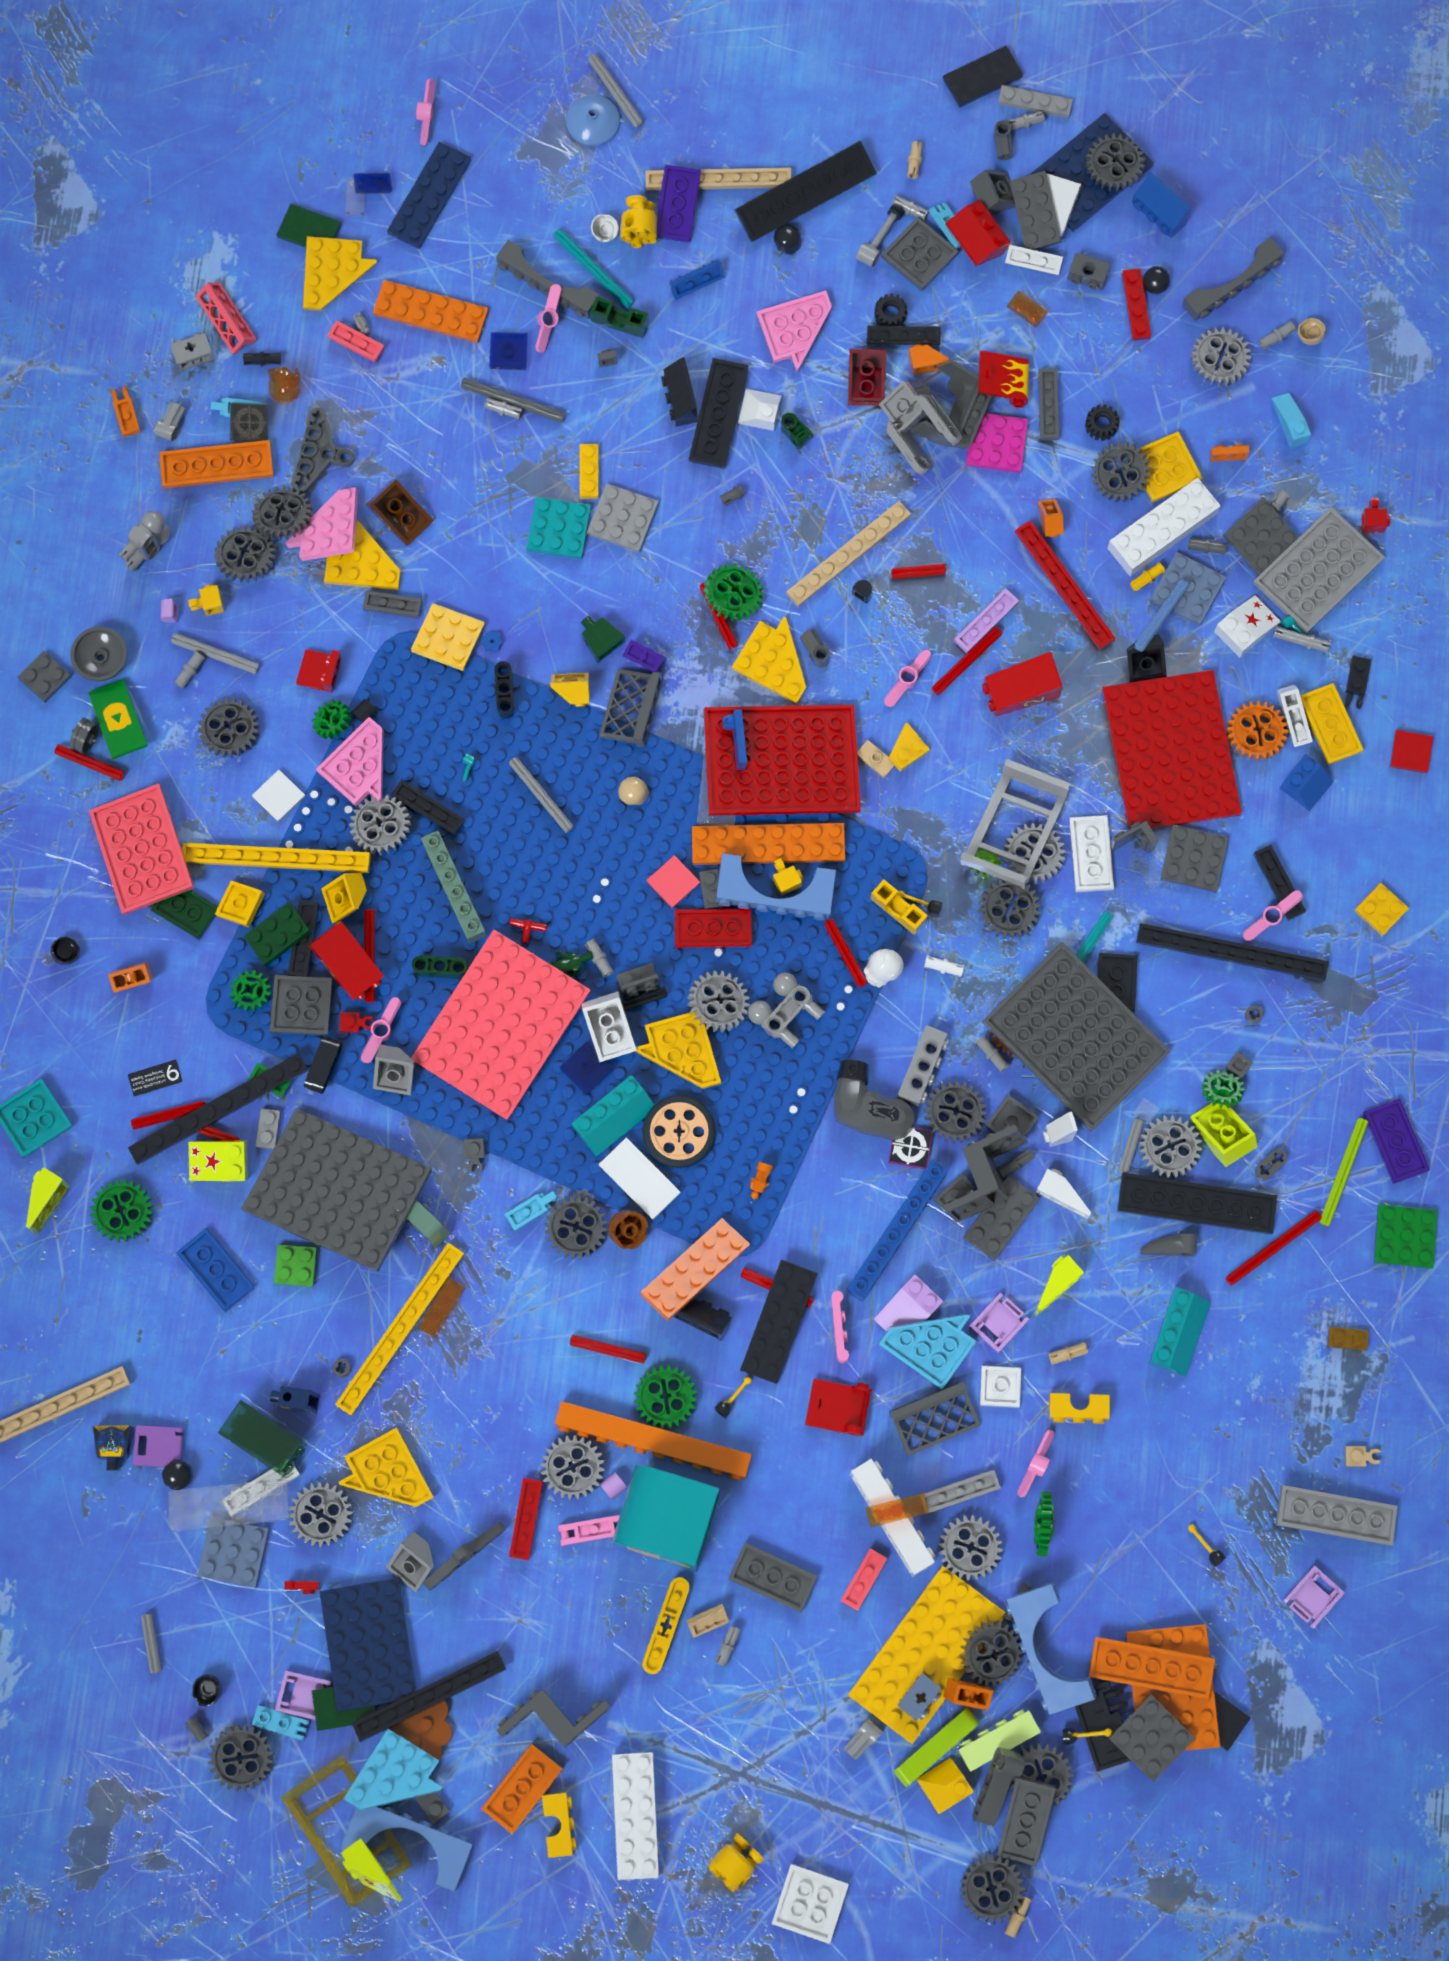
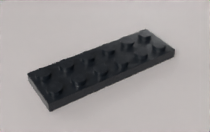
(718, 413)
(778, 1321)

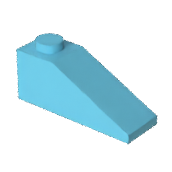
(1291, 420)

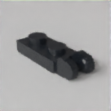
(1357, 680)

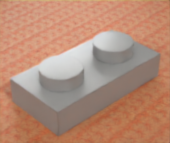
(268, 1129)

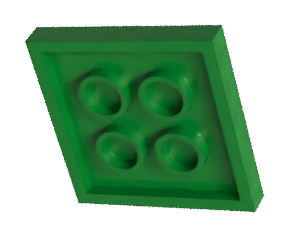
(1405, 1236)

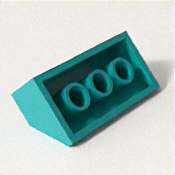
(613, 1116)
(1179, 1332)

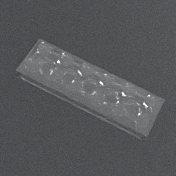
(228, 1505)

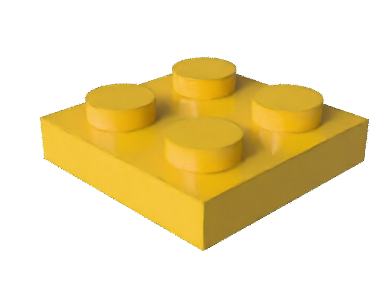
(239, 904)
(1381, 909)

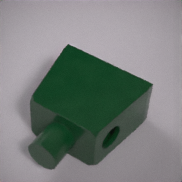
(601, 637)

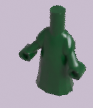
(570, 963)

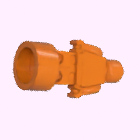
(759, 1183)

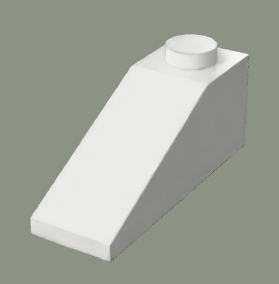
(1294, 715)
(1060, 1130)
(1059, 1190)

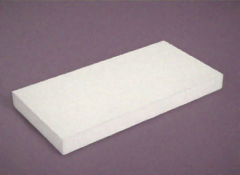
(1091, 853)
(639, 1179)

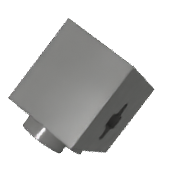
(186, 359)

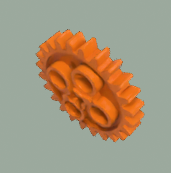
(1240, 733)

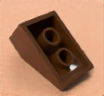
(399, 512)

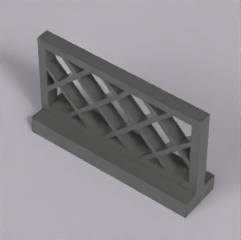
(646, 712)
(927, 1402)

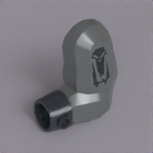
(868, 1110)

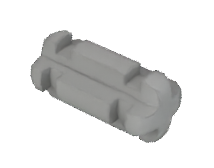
(361, 323)

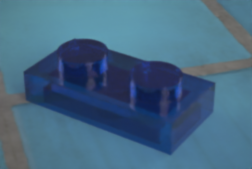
(372, 183)

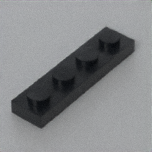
(903, 334)
(428, 807)
(1277, 879)
(300, 952)

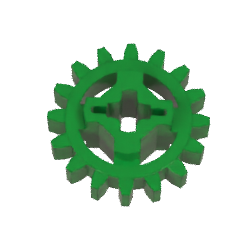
(331, 719)
(256, 986)
(1223, 1089)

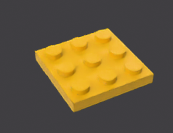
(1170, 465)
(448, 637)

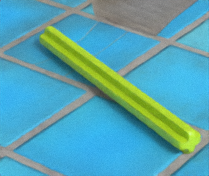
(1343, 1172)

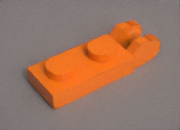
(125, 414)

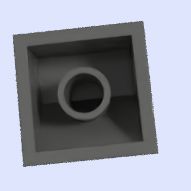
(993, 190)

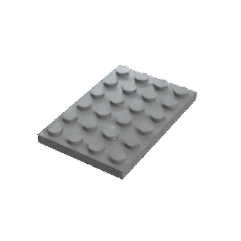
(1318, 570)

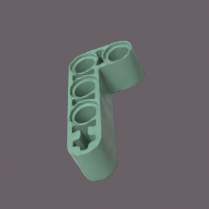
(428, 1225)

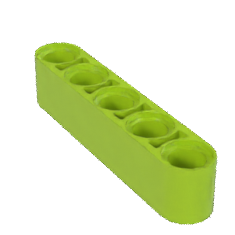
(936, 1747)

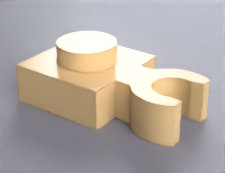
(1357, 1456)

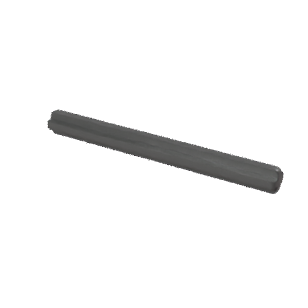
(513, 400)

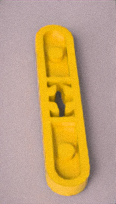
(659, 1644)

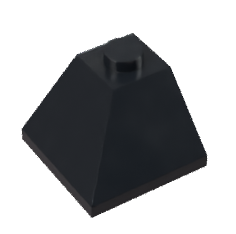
(1148, 663)

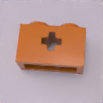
(130, 976)
(968, 1694)

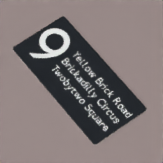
(155, 1078)

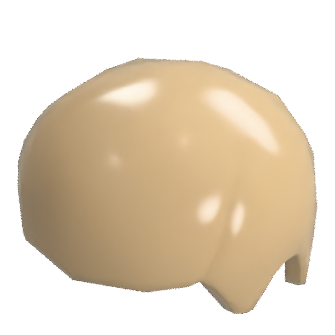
(1311, 331)
(633, 791)

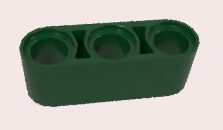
(432, 961)

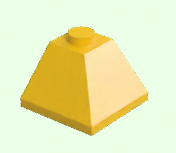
(572, 687)
(344, 895)
(945, 1785)

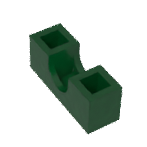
(631, 322)

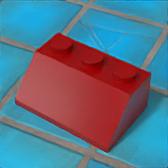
(978, 233)

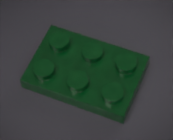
(277, 933)

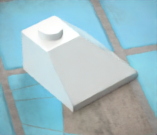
(759, 409)

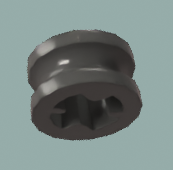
(1251, 1009)
(347, 1370)

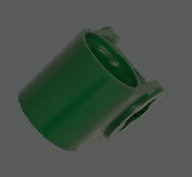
(798, 432)

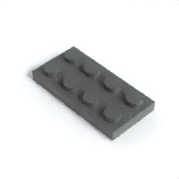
(1035, 211)
(999, 1223)
(772, 1577)
(1026, 1821)

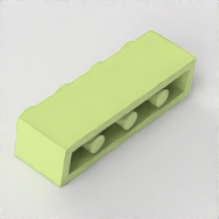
(1005, 1735)

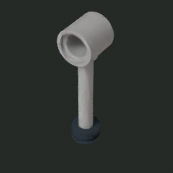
(868, 253)

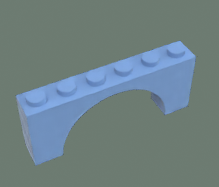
(735, 890)
(1057, 1691)
(450, 1851)

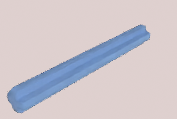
(1161, 615)

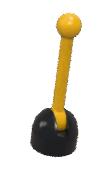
(933, 906)
(724, 1407)
(1215, 1556)
(1070, 1735)

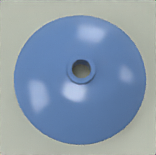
(592, 129)

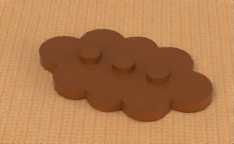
(427, 1730)

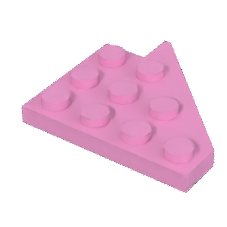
(794, 326)
(331, 528)
(357, 764)

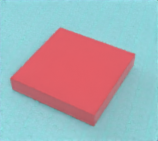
(673, 881)

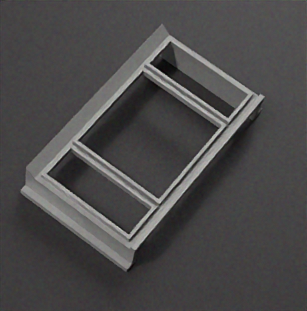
(1032, 778)

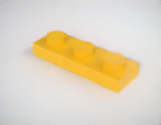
(589, 471)

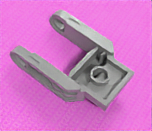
(905, 409)

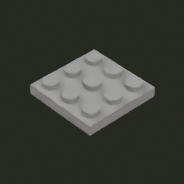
(622, 518)

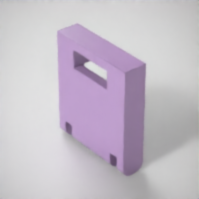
(1001, 1320)
(1310, 1599)
(301, 1700)

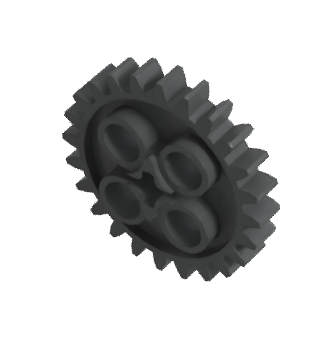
(1115, 162)
(1136, 465)
(282, 513)
(260, 559)
(238, 740)
(1025, 915)
(960, 1095)
(569, 1243)
(987, 1636)
(1058, 1770)
(242, 1776)
(975, 1894)

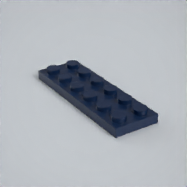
(429, 195)

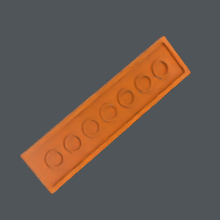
(769, 843)

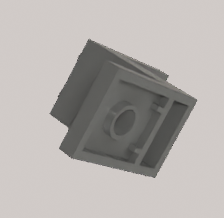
(985, 1173)
(552, 1717)

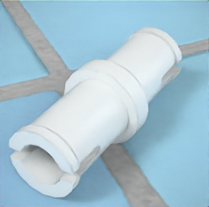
(944, 966)

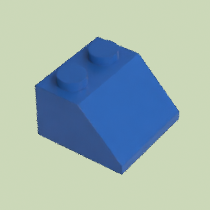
(1306, 782)

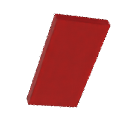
(713, 928)

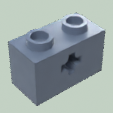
(908, 1702)

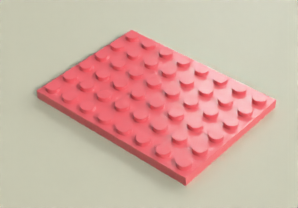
(500, 1024)

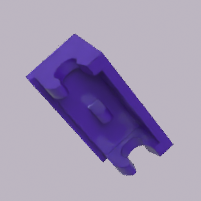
(644, 656)

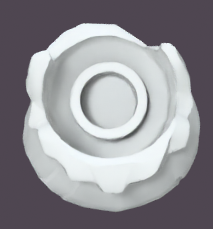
(883, 967)

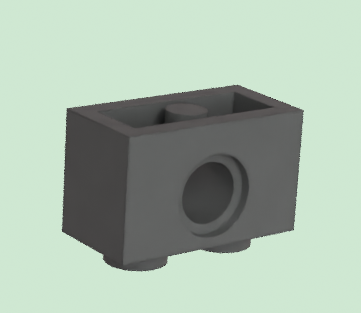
(1084, 263)

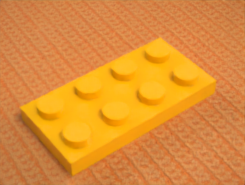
(1331, 724)

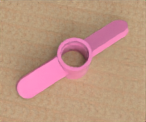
(425, 110)
(551, 307)
(901, 686)
(1262, 923)
(375, 1041)
(1038, 1464)

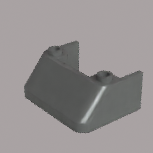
(966, 411)

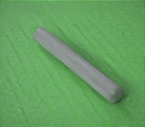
(615, 90)
(215, 653)
(540, 794)

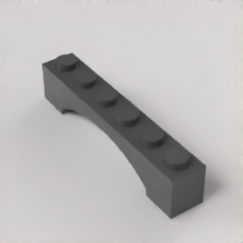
(512, 259)
(1201, 302)

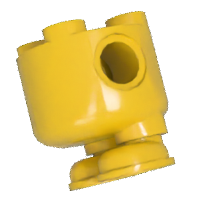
(639, 222)
(733, 1865)

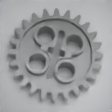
(1204, 351)
(384, 840)
(1053, 861)
(722, 1018)
(1162, 1131)
(564, 1451)
(312, 1530)
(964, 1565)

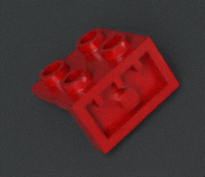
(319, 670)

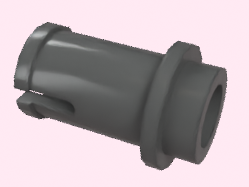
(732, 495)
(196, 1729)

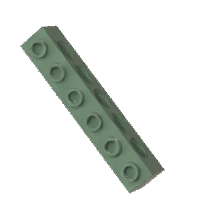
(453, 887)

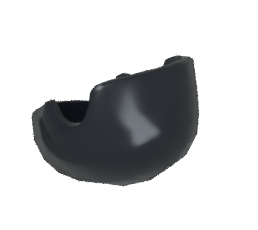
(787, 239)
(1156, 280)
(65, 950)
(177, 1475)
(207, 1690)

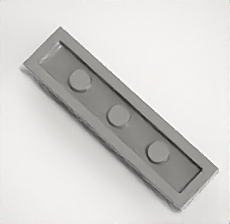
(1035, 101)
(961, 1491)

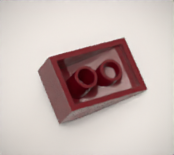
(866, 376)

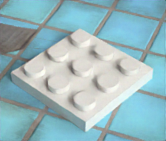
(810, 1903)

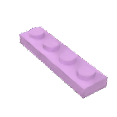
(986, 620)

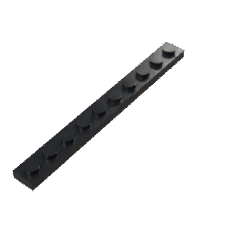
(1232, 952)
(218, 1109)

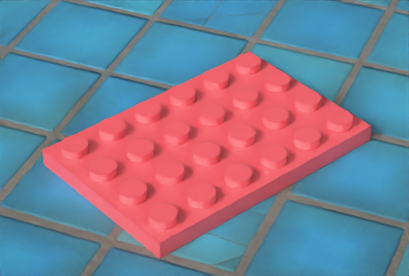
(141, 849)

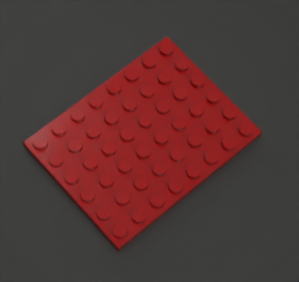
(1171, 750)
(795, 761)

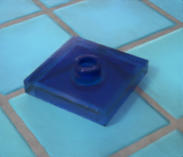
(508, 351)
(585, 1069)

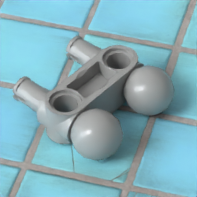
(145, 539)
(761, 1013)

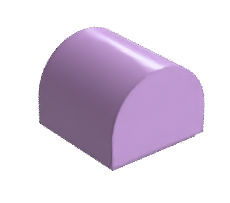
(169, 611)
(613, 1486)

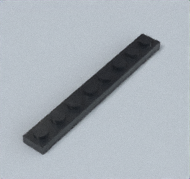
(429, 1696)

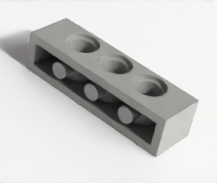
(929, 1037)

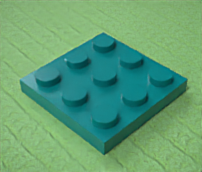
(558, 528)
(33, 1118)

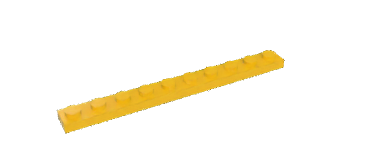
(277, 857)
(399, 1329)

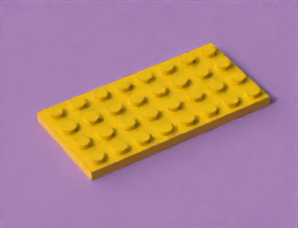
(926, 1644)

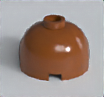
(627, 1229)

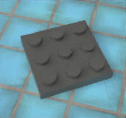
(919, 254)
(1260, 536)
(1194, 858)
(301, 1005)
(1152, 1738)

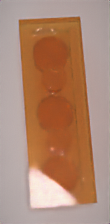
(441, 1307)
(896, 1510)

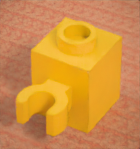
(209, 601)
(786, 879)

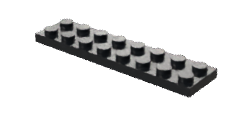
(805, 191)
(1197, 1203)

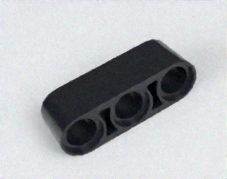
(504, 681)
(323, 1065)

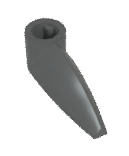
(1172, 1246)

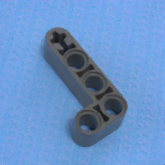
(996, 1784)

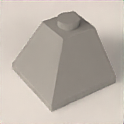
(393, 1070)
(412, 1561)

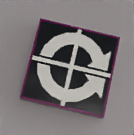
(912, 1150)

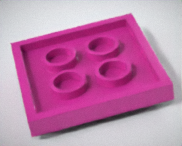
(998, 443)

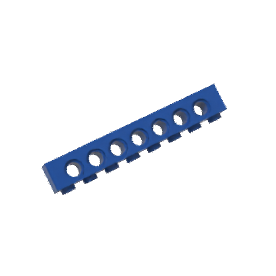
(897, 1230)

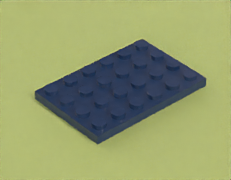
(1070, 165)
(367, 1644)

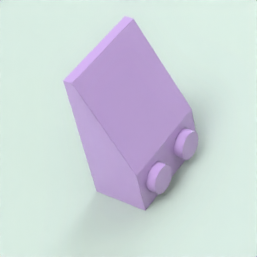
(911, 1304)

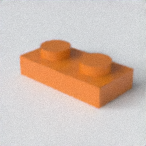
(1223, 453)

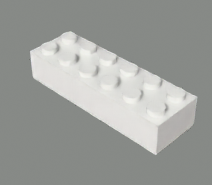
(1163, 527)
(901, 1533)
(635, 1816)

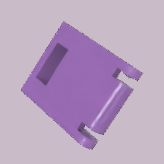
(161, 1446)

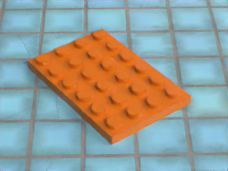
(1194, 1713)

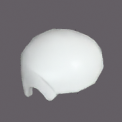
(604, 228)

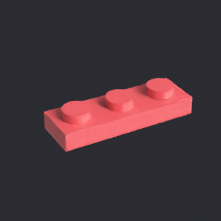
(356, 341)
(863, 1579)

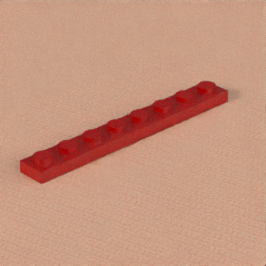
(1065, 585)

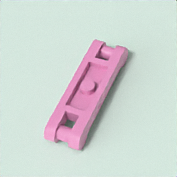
(838, 1319)
(588, 1530)

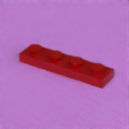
(1136, 304)
(526, 1519)

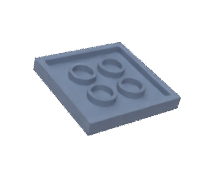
(1201, 591)
(233, 1554)

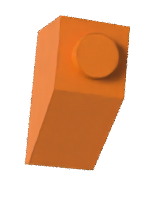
(924, 359)
(1051, 517)

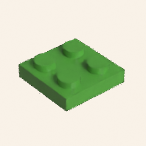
(295, 1265)

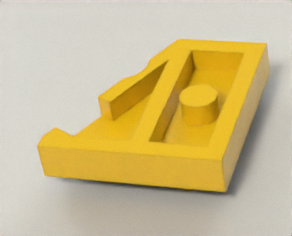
(907, 748)

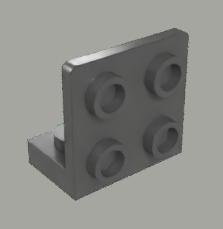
(1142, 831)
(638, 980)

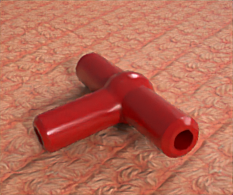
(527, 925)

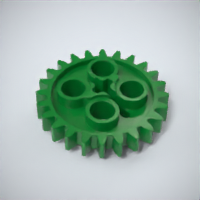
(733, 592)
(137, 1203)
(648, 1399)
(1043, 1523)

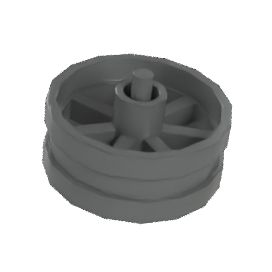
(84, 735)

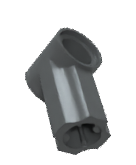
(1003, 141)
(815, 647)

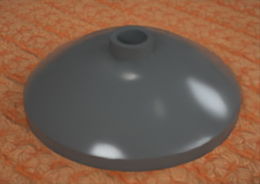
(92, 645)

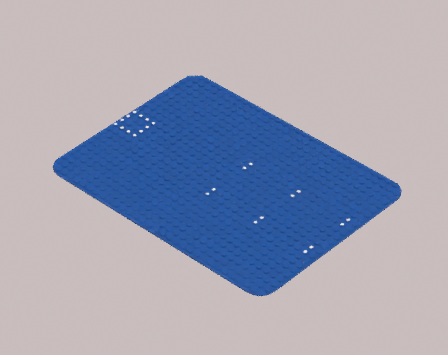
(584, 889)

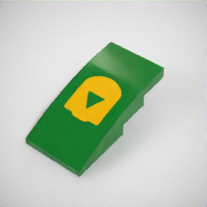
(118, 719)

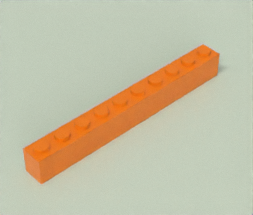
(653, 1440)

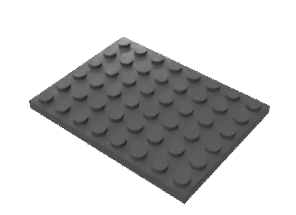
(1076, 1036)
(337, 1189)

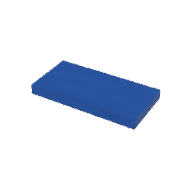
(215, 1270)

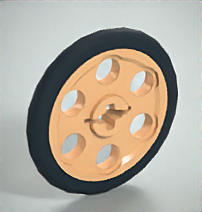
(678, 1157)

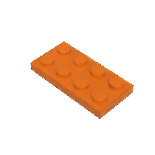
(522, 1788)

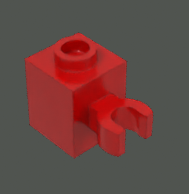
(1375, 519)

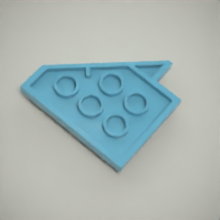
(930, 1346)
(393, 1774)

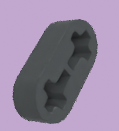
(1268, 1161)

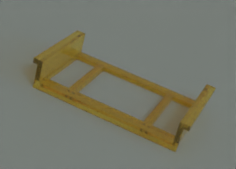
(304, 1822)

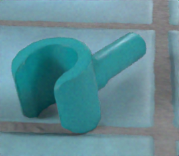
(1290, 622)
(470, 761)

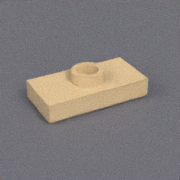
(875, 759)
(708, 1620)

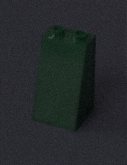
(262, 1439)

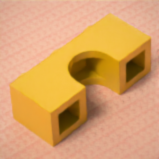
(890, 901)
(1061, 1409)
(562, 1843)

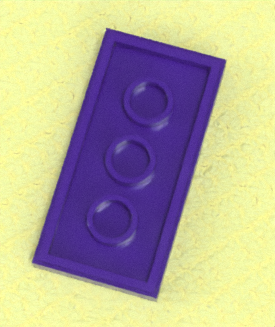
(677, 203)
(1396, 1141)

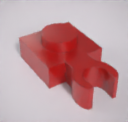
(352, 1023)
(308, 1587)

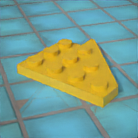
(331, 270)
(365, 567)
(772, 661)
(683, 1049)
(387, 1471)

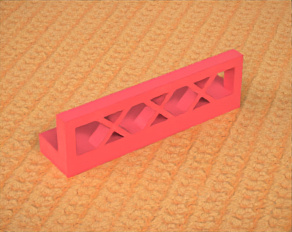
(227, 312)

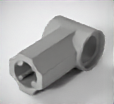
(168, 426)
(865, 1736)

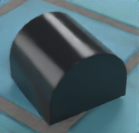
(862, 590)
(364, 710)

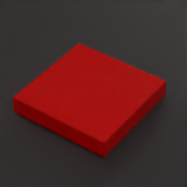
(1411, 751)

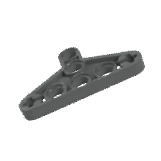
(321, 444)
(463, 1555)

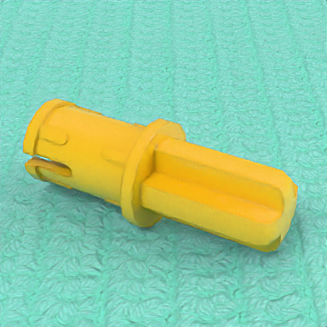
(1147, 577)

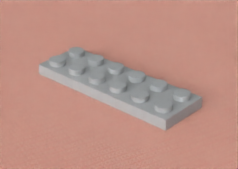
(1336, 1515)

